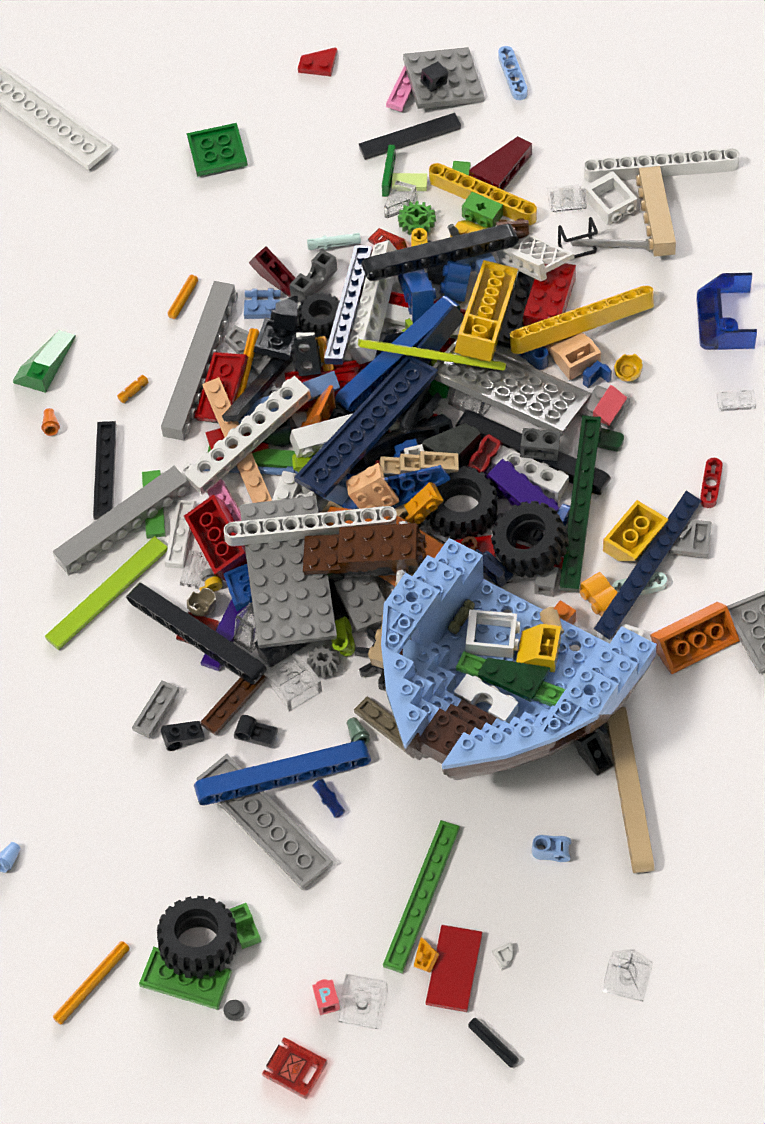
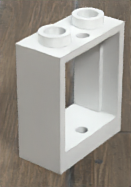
(602, 186)
(495, 619)

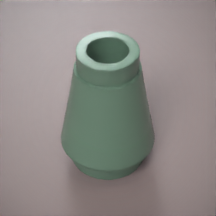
(357, 731)

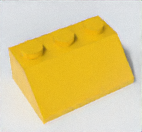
(633, 532)

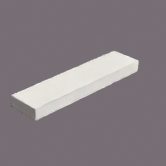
(179, 535)

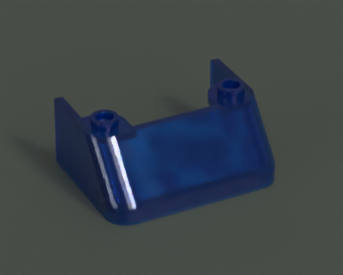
(713, 329)

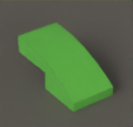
(246, 928)

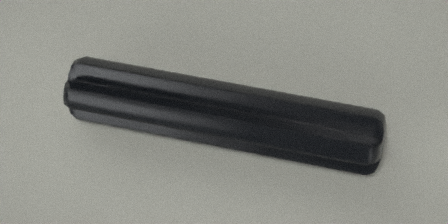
(493, 1042)

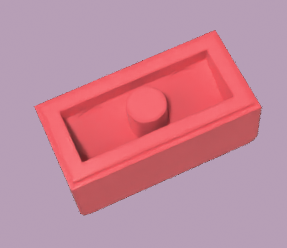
(609, 405)

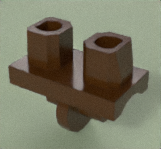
(520, 226)

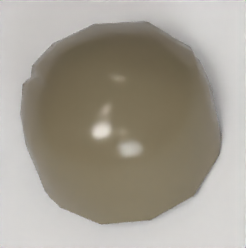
(202, 603)

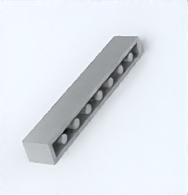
(121, 520)

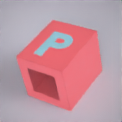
(326, 996)

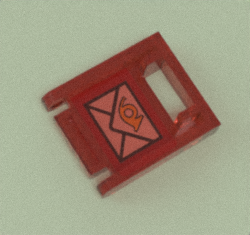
(291, 1067)

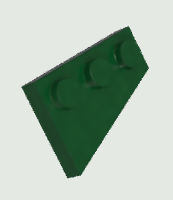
(514, 677)

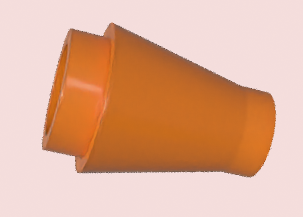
(50, 423)

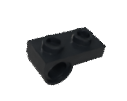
(251, 731)
(182, 733)

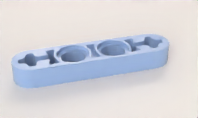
(514, 72)

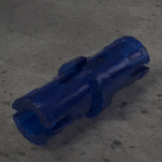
(328, 798)

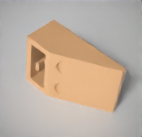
(574, 354)

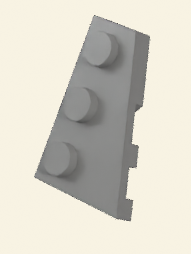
(237, 340)

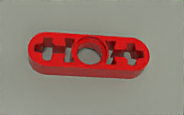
(711, 476)

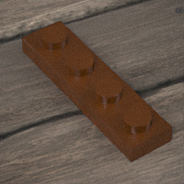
(230, 704)

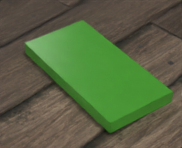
(203, 991)

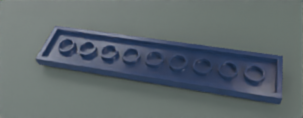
(366, 426)

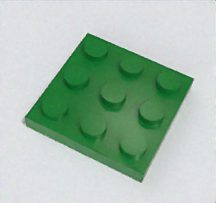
(217, 149)

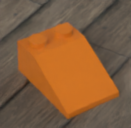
(321, 408)

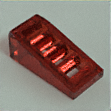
(398, 242)

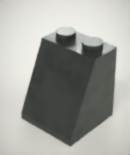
(460, 440)

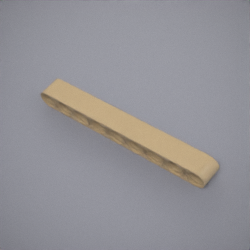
(630, 792)

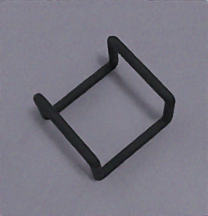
(591, 224)

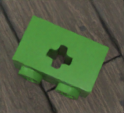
(482, 210)

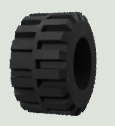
(318, 305)

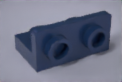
(494, 569)

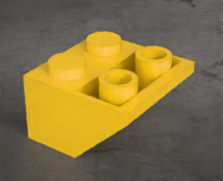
(540, 646)

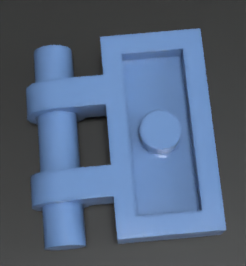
(260, 308)

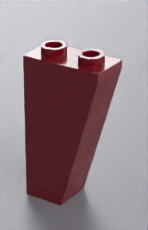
(503, 164)

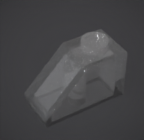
(401, 195)

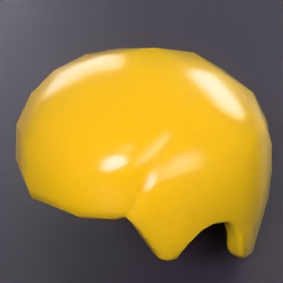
(628, 367)

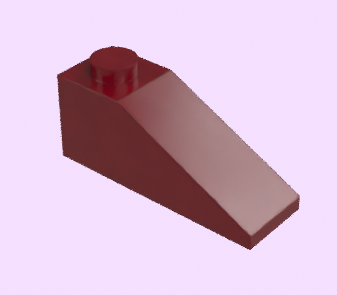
(272, 270)

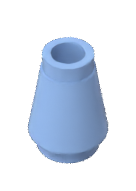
(8, 856)

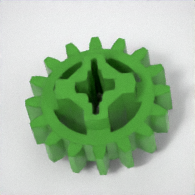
(416, 216)

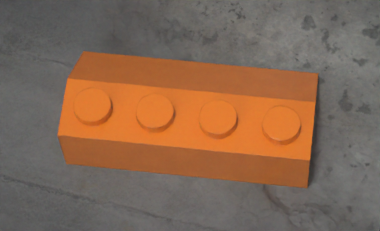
(695, 637)

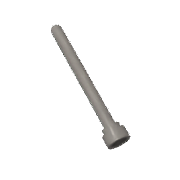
(612, 243)

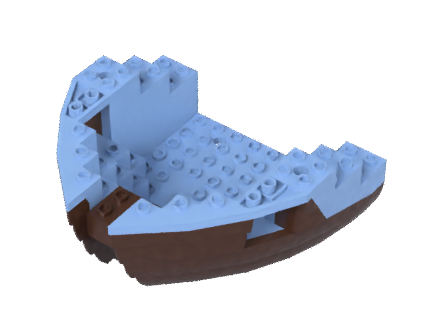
(423, 675)

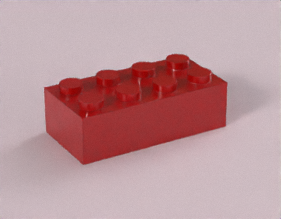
(551, 295)
(207, 526)

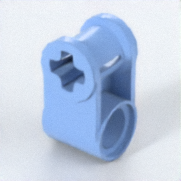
(553, 848)

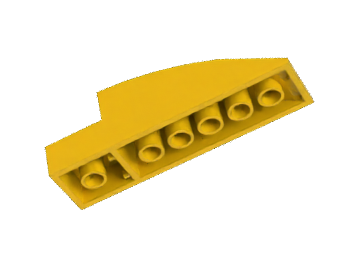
(486, 311)

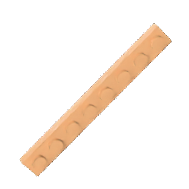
(247, 467)

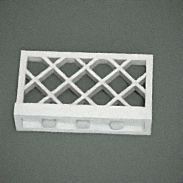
(533, 264)

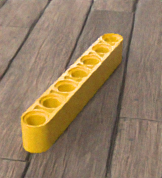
(463, 185)

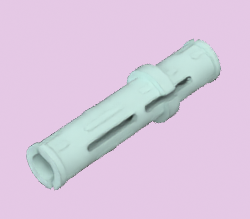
(333, 241)

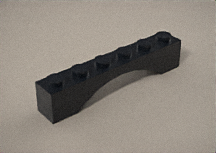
(385, 445)

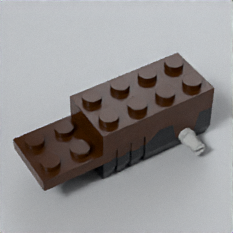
(366, 551)

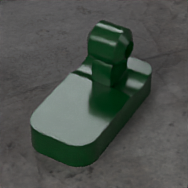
(610, 440)

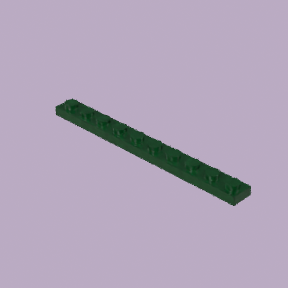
(580, 503)

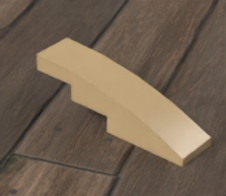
(407, 462)

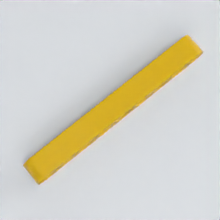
(581, 319)

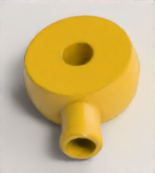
(213, 583)

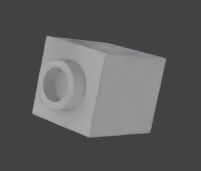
(546, 583)

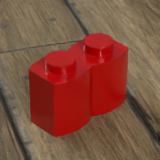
(487, 450)

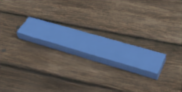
(315, 385)

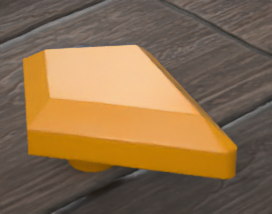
(425, 956)

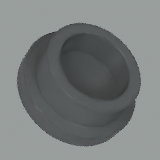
(234, 1010)

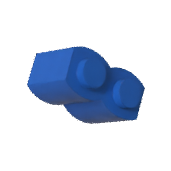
(455, 280)

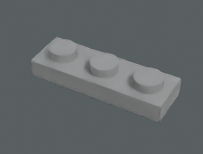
(155, 709)

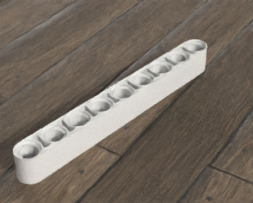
(670, 163)
(300, 522)

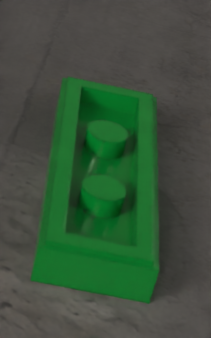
(388, 170)

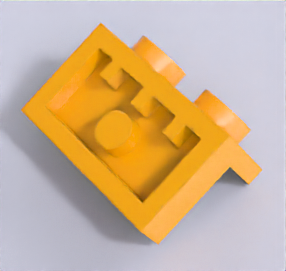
(423, 503)

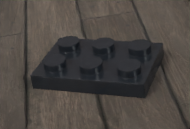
(275, 341)

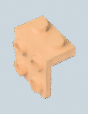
(370, 489)

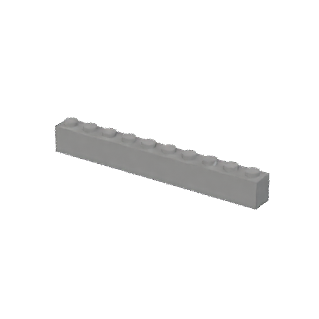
(198, 359)

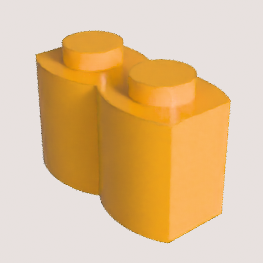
(597, 592)

